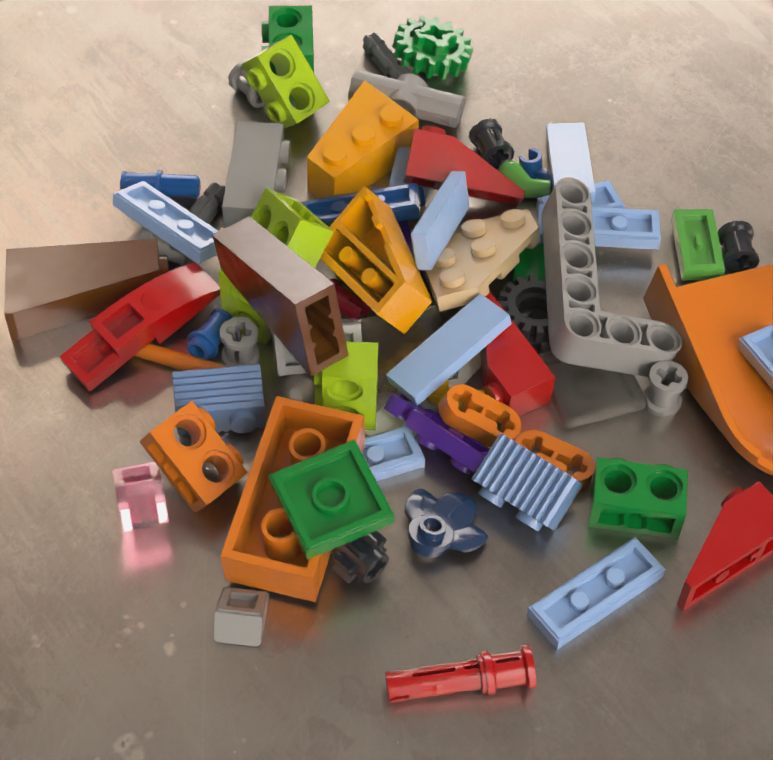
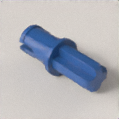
(168, 184)

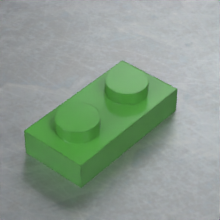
(697, 244)

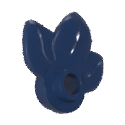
(442, 523)

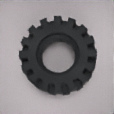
(527, 295)

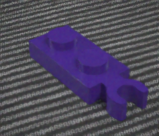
(435, 433)

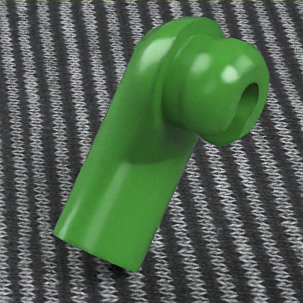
(533, 187)

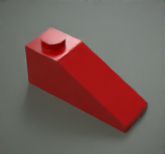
(434, 157)
(515, 371)
(735, 543)

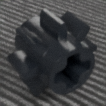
(361, 558)

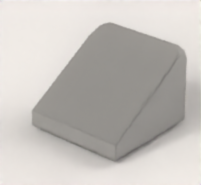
(240, 616)

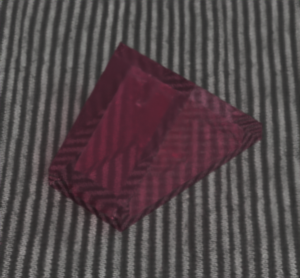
(140, 496)

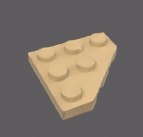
(480, 254)

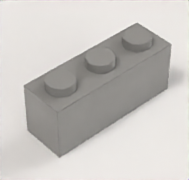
(253, 166)

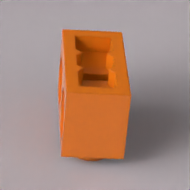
(184, 463)

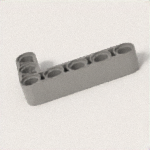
(576, 325)

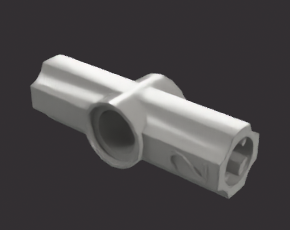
(414, 96)

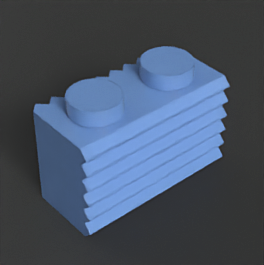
(227, 393)
(527, 483)

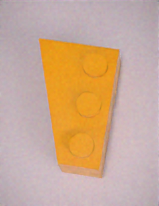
(359, 144)
(376, 261)

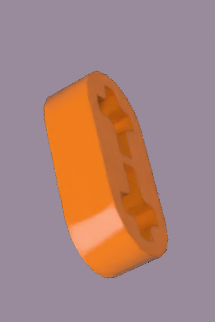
(479, 415)
(560, 454)

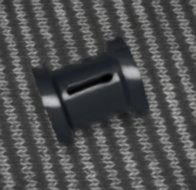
(491, 143)
(737, 246)

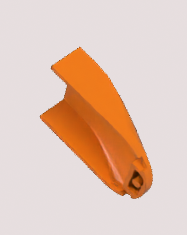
(724, 383)

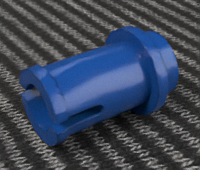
(205, 341)

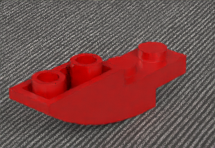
(137, 319)

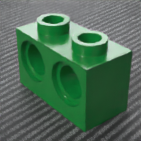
(287, 21)
(637, 507)

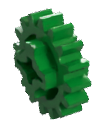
(432, 47)

